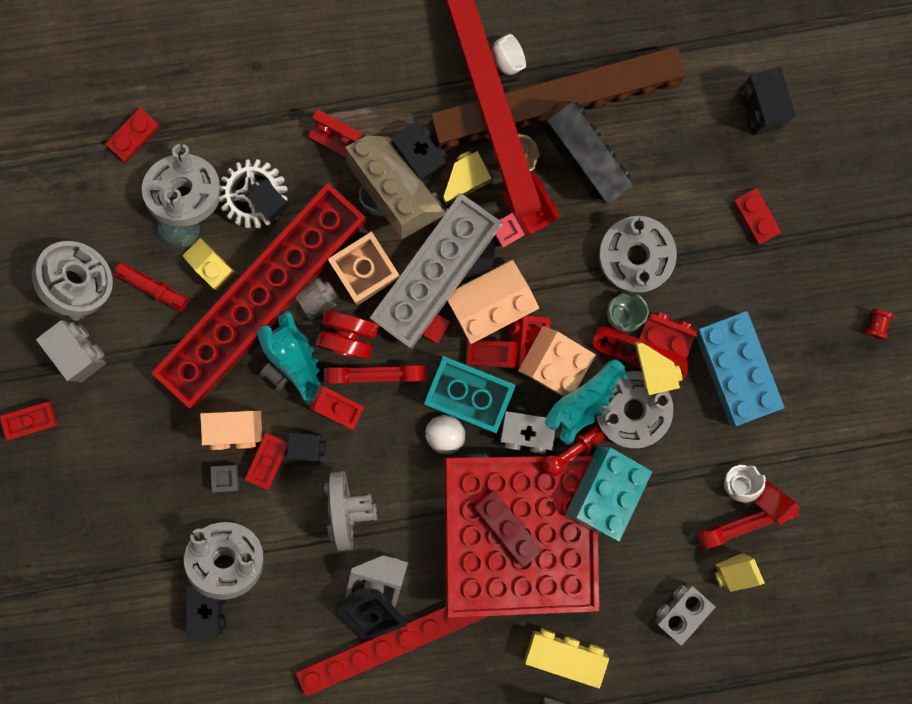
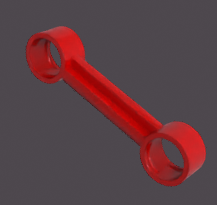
(374, 374)
(720, 534)

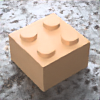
(364, 268)
(556, 362)
(229, 428)

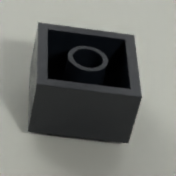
(766, 101)

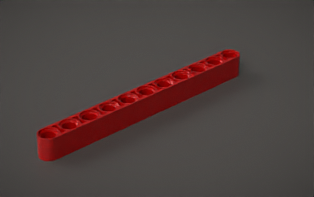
(494, 107)

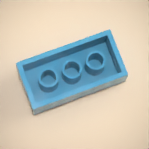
(739, 369)

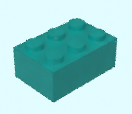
(469, 394)
(608, 493)

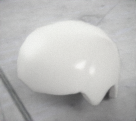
(508, 55)
(445, 434)
(744, 483)

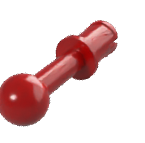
(555, 464)

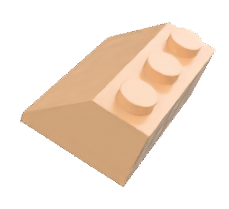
(492, 301)

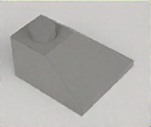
(381, 574)

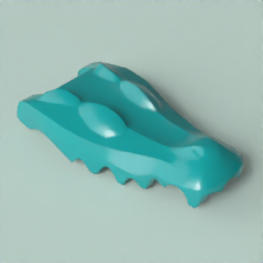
(292, 355)
(585, 403)

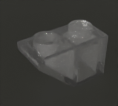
(317, 298)

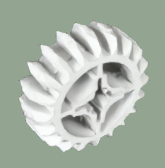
(248, 172)

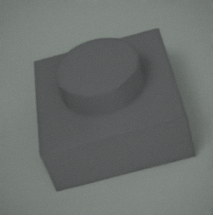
(224, 478)

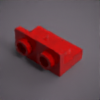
(333, 133)
(524, 332)
(668, 334)

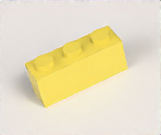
(566, 658)

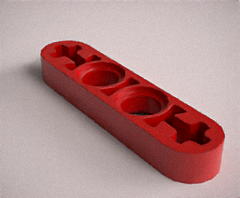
(632, 358)

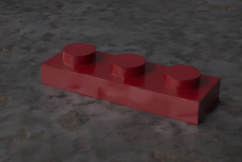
(507, 528)

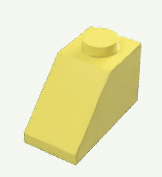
(466, 177)
(209, 265)
(657, 370)
(738, 573)

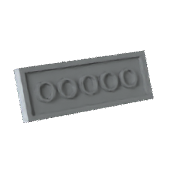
(436, 270)

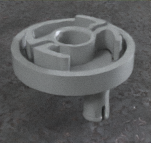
(175, 172)
(637, 232)
(61, 293)
(655, 405)
(345, 510)
(206, 549)

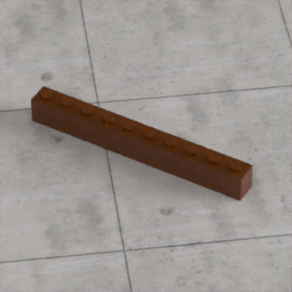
(587, 88)

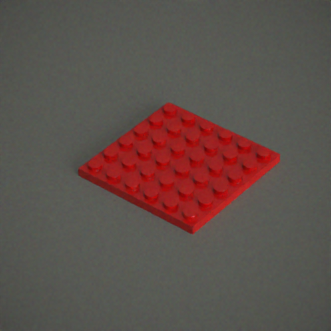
(482, 572)

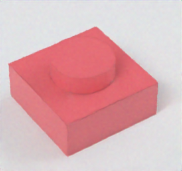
(509, 231)

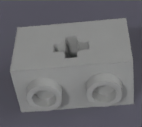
(512, 436)

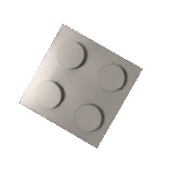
(72, 351)

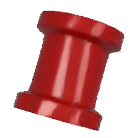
(879, 324)

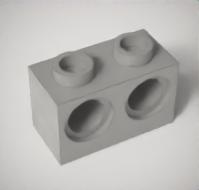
(689, 618)

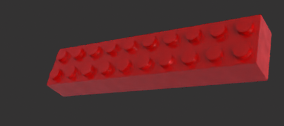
(259, 296)

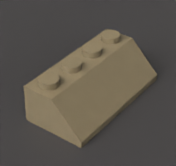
(392, 184)

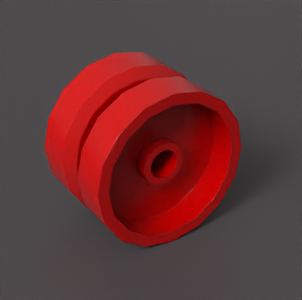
(347, 335)

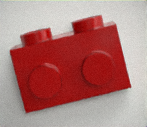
(538, 220)

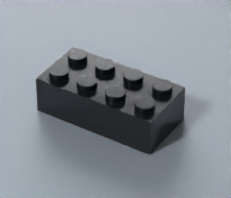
(584, 151)

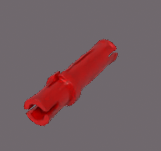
(159, 291)

